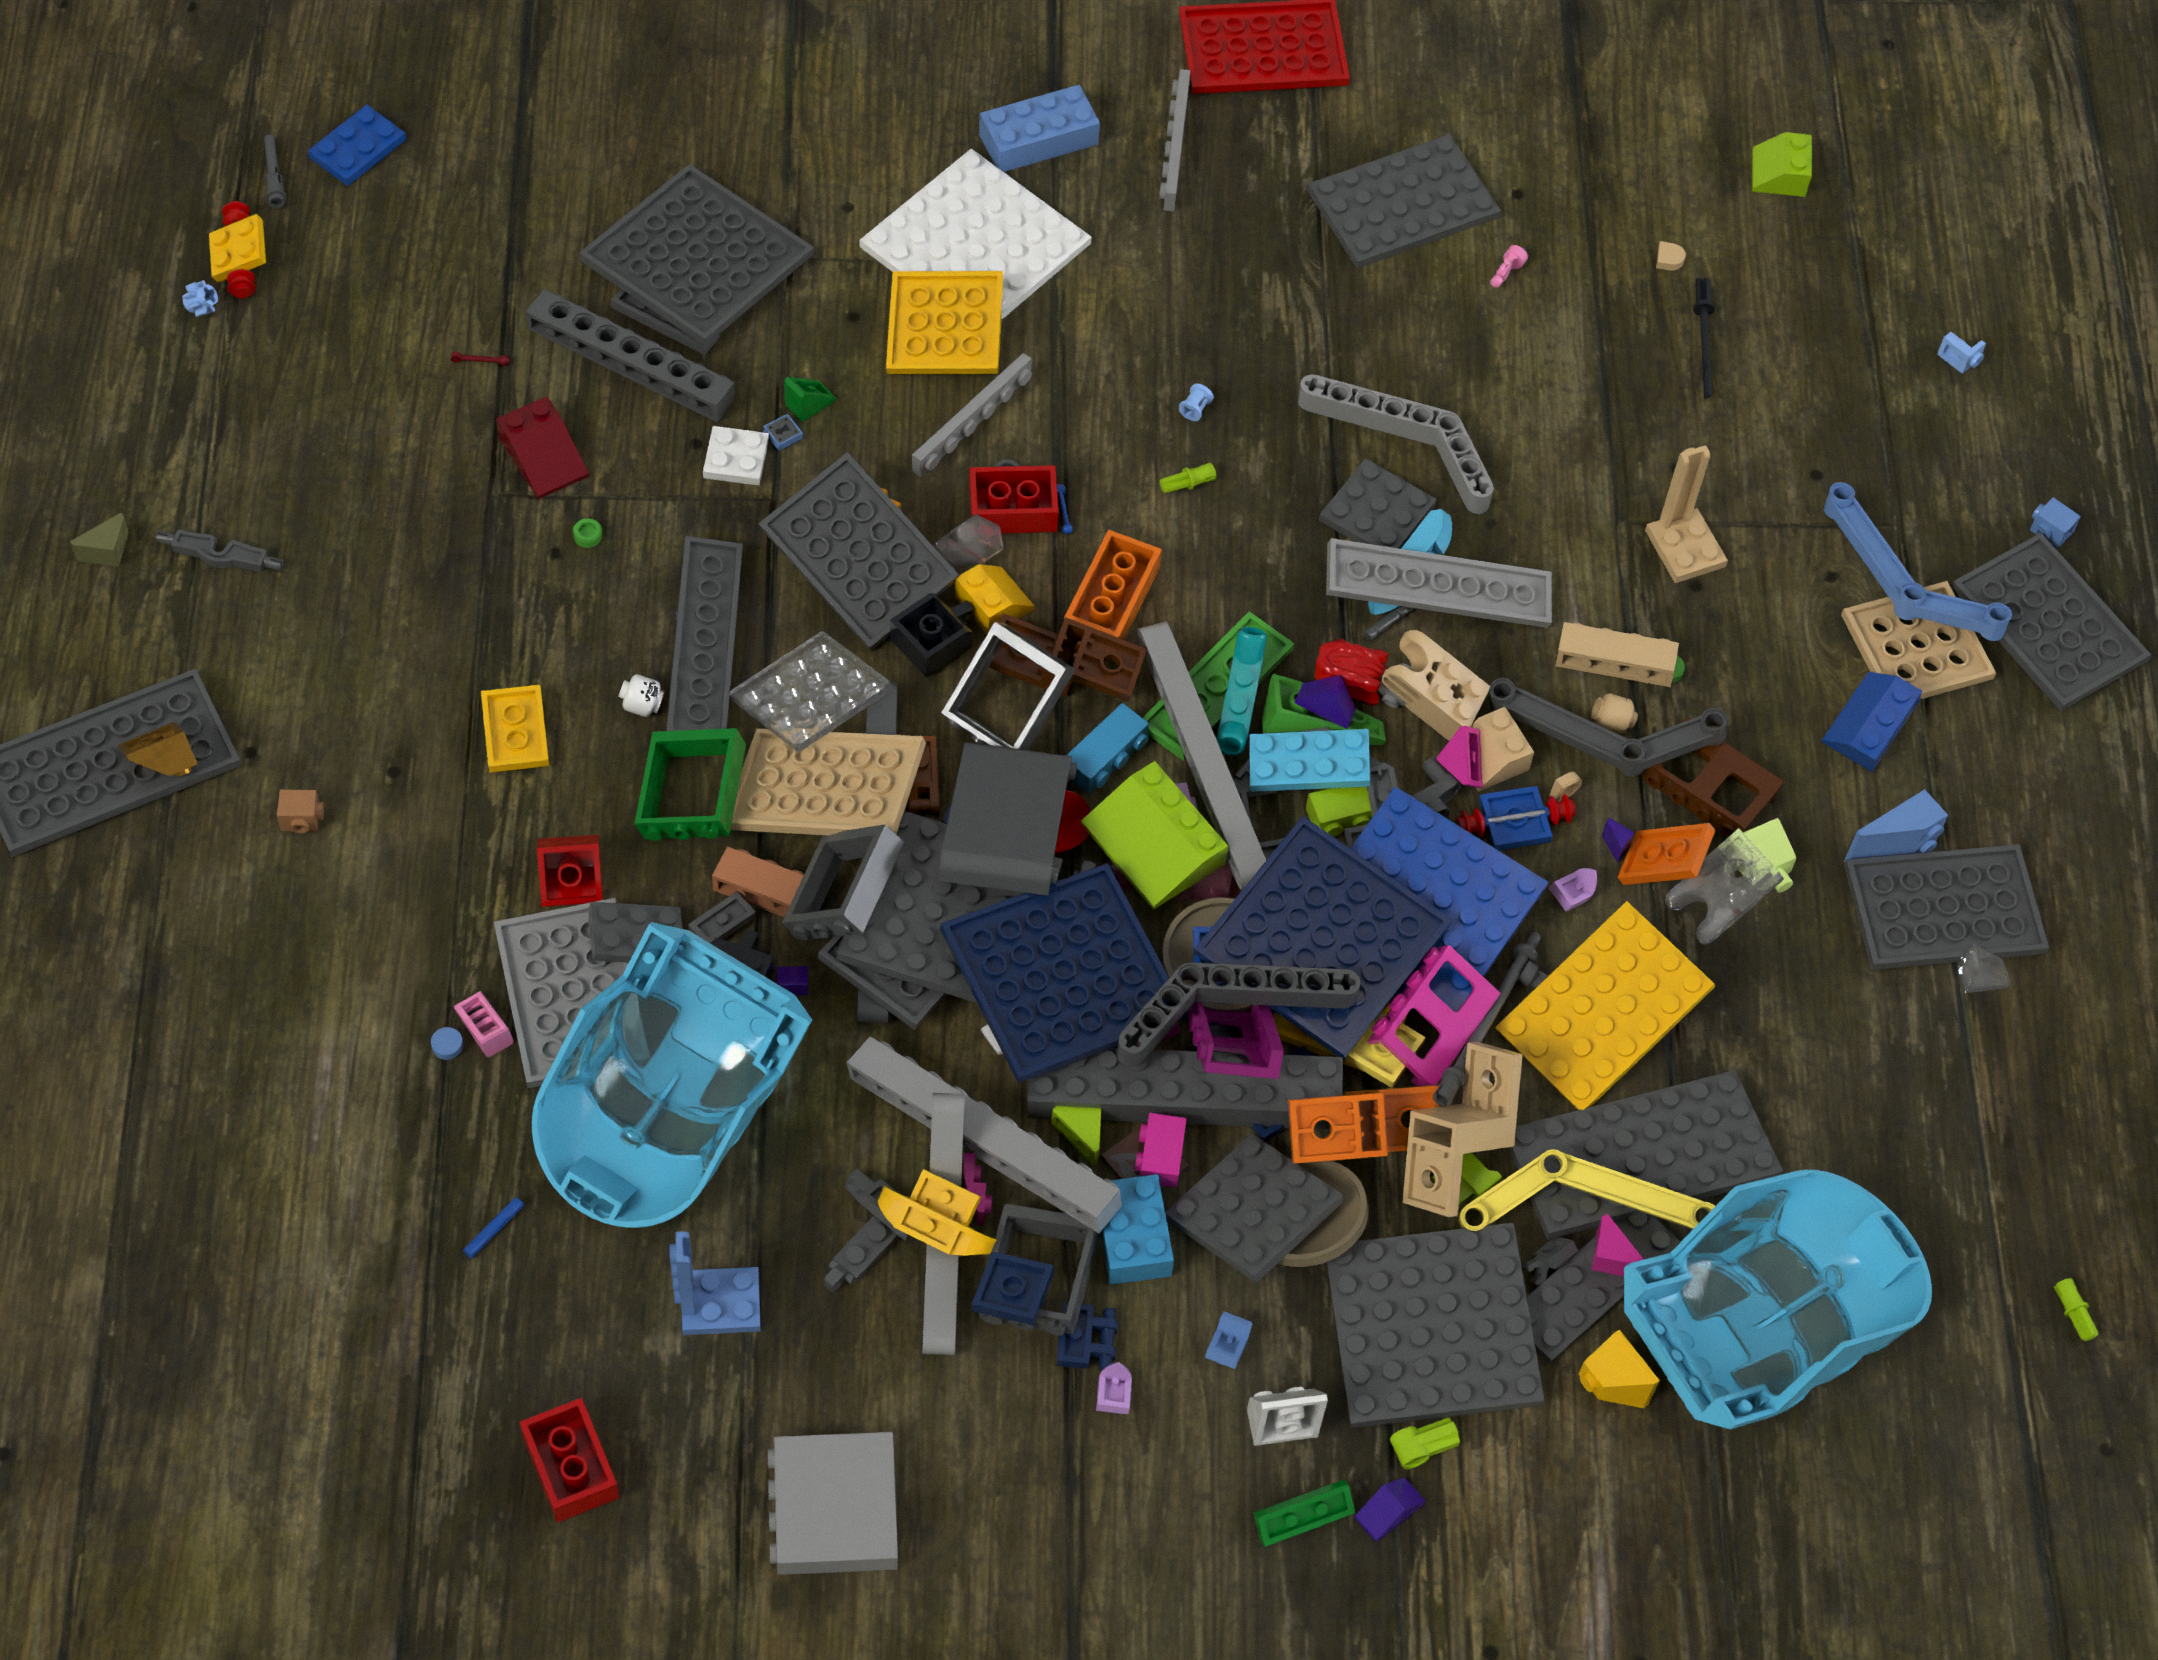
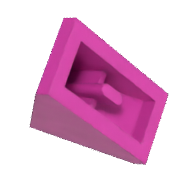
(1463, 756)
(1612, 1249)

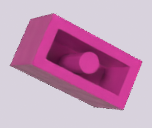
(1162, 1148)

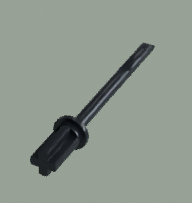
(1704, 308)

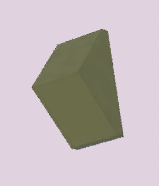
(102, 543)

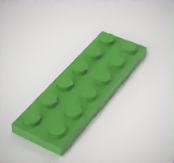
(1212, 677)

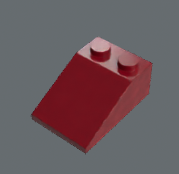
(541, 447)

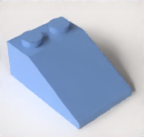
(1903, 830)

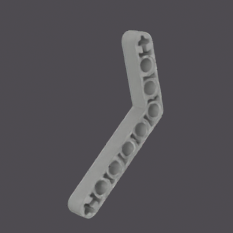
(1409, 421)
(942, 1268)

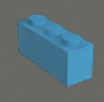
(1108, 747)

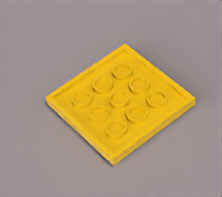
(945, 322)

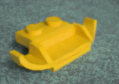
(937, 1215)

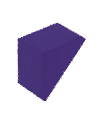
(1327, 699)
(1389, 1508)

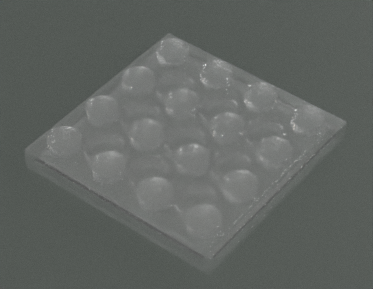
(810, 691)

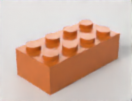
(1115, 584)

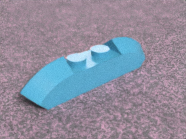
(1430, 537)

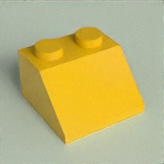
(991, 595)

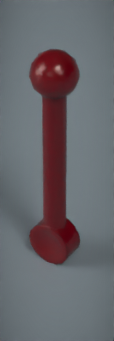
(458, 357)

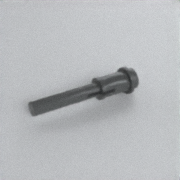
(274, 182)

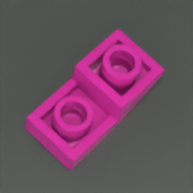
(971, 1181)

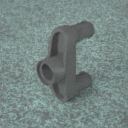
(1443, 789)

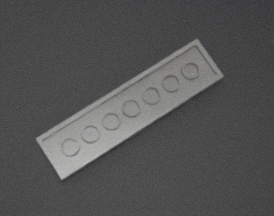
(1439, 583)

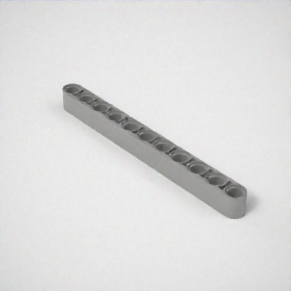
(1202, 751)

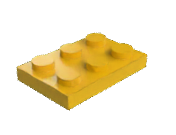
(514, 728)

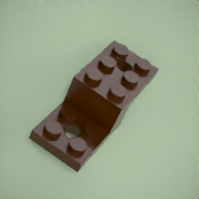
(1081, 649)

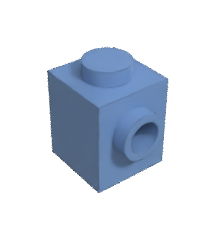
(2054, 522)

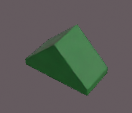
(806, 397)

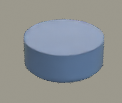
(447, 1043)

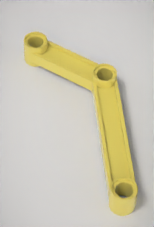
(1589, 1179)

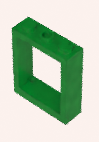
(688, 744)

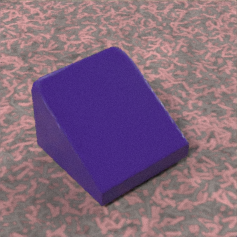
(1617, 838)
(793, 979)

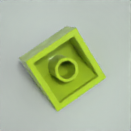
(1783, 165)

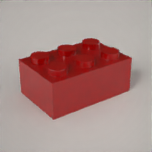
(1015, 497)
(569, 1460)

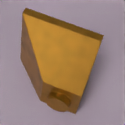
(161, 750)

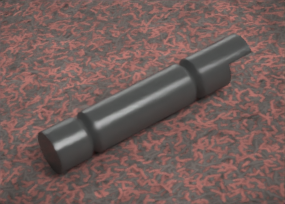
(1386, 622)

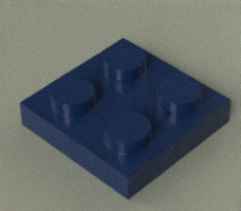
(1013, 1288)

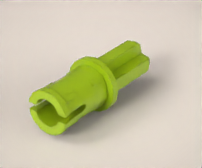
(1188, 478)
(2076, 1309)

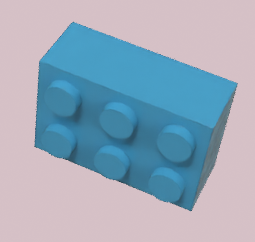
(1137, 1236)

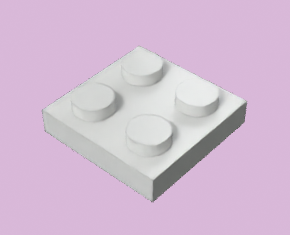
(736, 455)

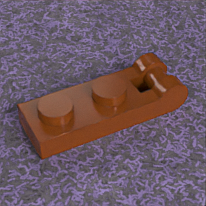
(926, 780)

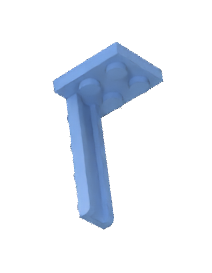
(713, 1298)

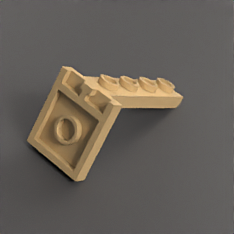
(1682, 533)

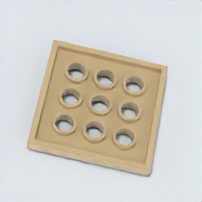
(1937, 652)

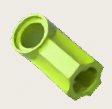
(1417, 1445)

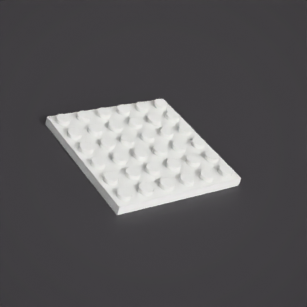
(978, 222)

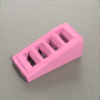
(495, 1038)

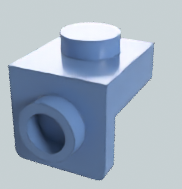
(1229, 1340)

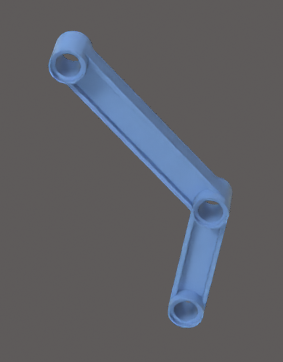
(1908, 597)

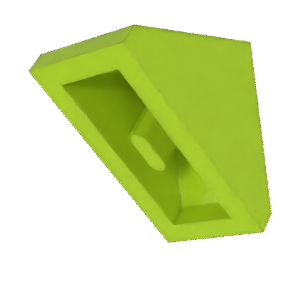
(1080, 1128)

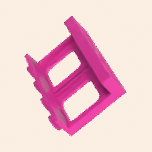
(1452, 1026)

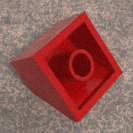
(569, 870)

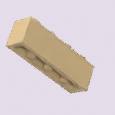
(1617, 654)

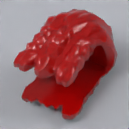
(1356, 664)

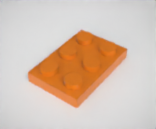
(1666, 854)

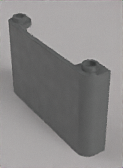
(1005, 819)

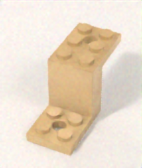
(1479, 1124)

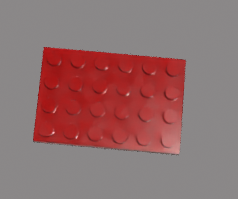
(1263, 46)

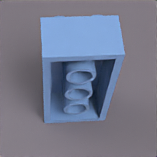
(1039, 128)

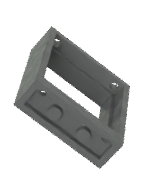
(996, 636)
(880, 851)
(1051, 1225)

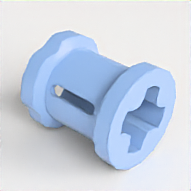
(1195, 402)

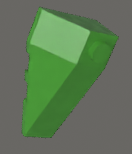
(1285, 716)

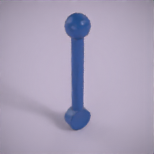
(1067, 527)

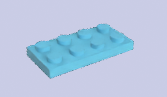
(1309, 760)

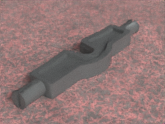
(234, 554)

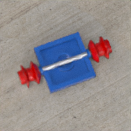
(1516, 817)

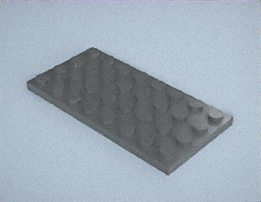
(79, 776)
(1682, 1137)

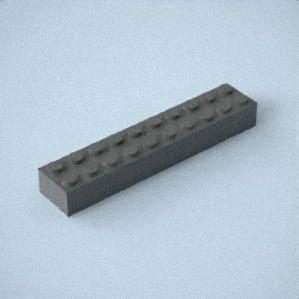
(1178, 1087)

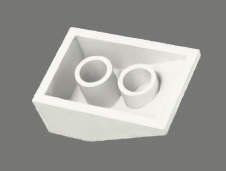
(1286, 1415)

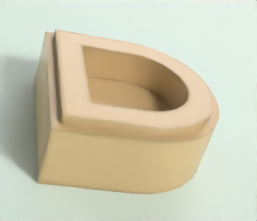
(1670, 256)
(1566, 784)

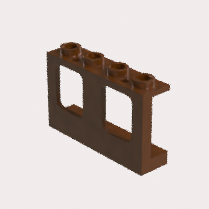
(1722, 763)

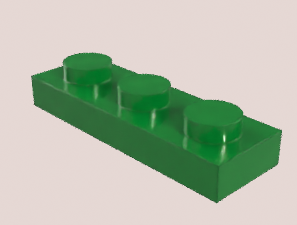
(1304, 1512)

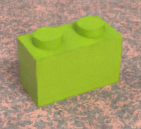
(1339, 809)

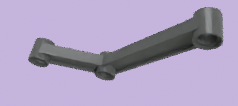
(1602, 742)

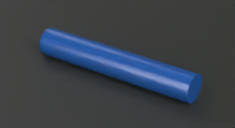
(493, 1227)

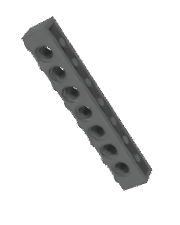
(630, 355)

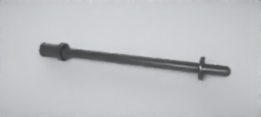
(1454, 1077)

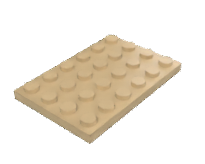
(827, 787)

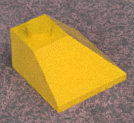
(1618, 1373)

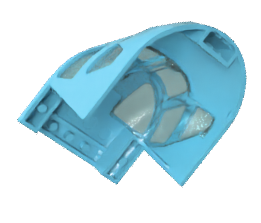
(661, 1079)
(1777, 1294)

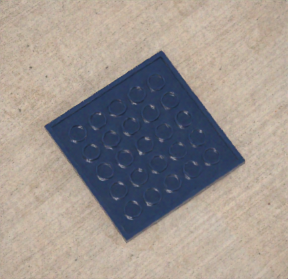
(1330, 911)
(1057, 970)

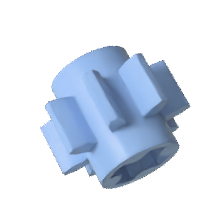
(200, 298)

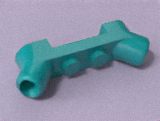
(1241, 691)

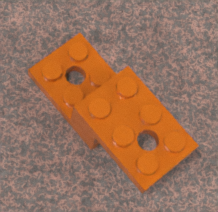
(1360, 1123)

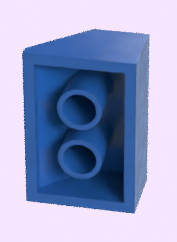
(1872, 718)

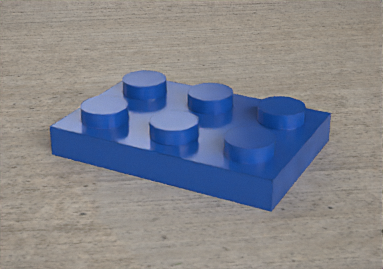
(357, 145)

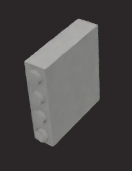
(833, 1503)

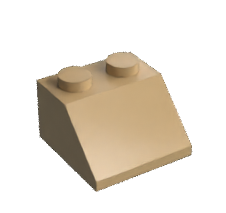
(1503, 748)

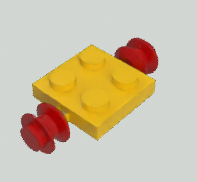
(237, 249)

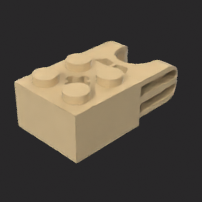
(1437, 686)

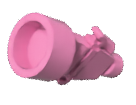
(1513, 259)

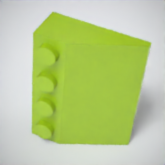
(1155, 836)

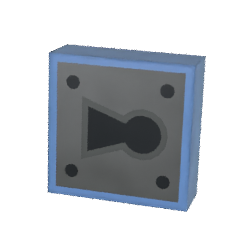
(783, 432)

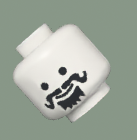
(641, 695)

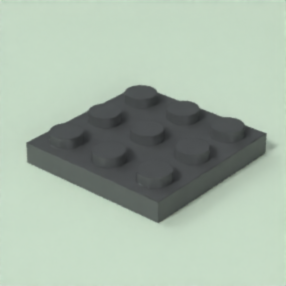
(1377, 507)

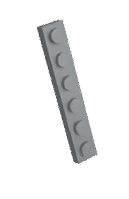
(1173, 147)
(971, 415)

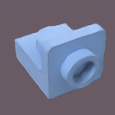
(1960, 354)

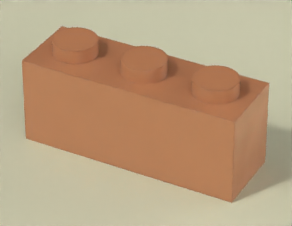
(756, 880)

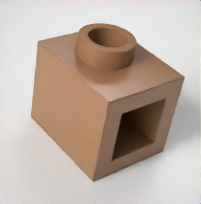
(299, 810)

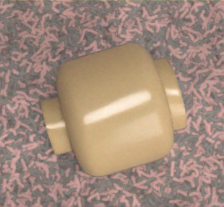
(1614, 713)

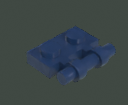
(1077, 1348)

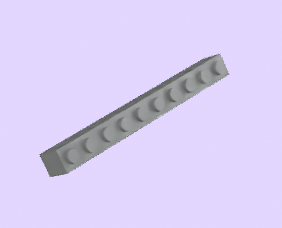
(989, 1136)

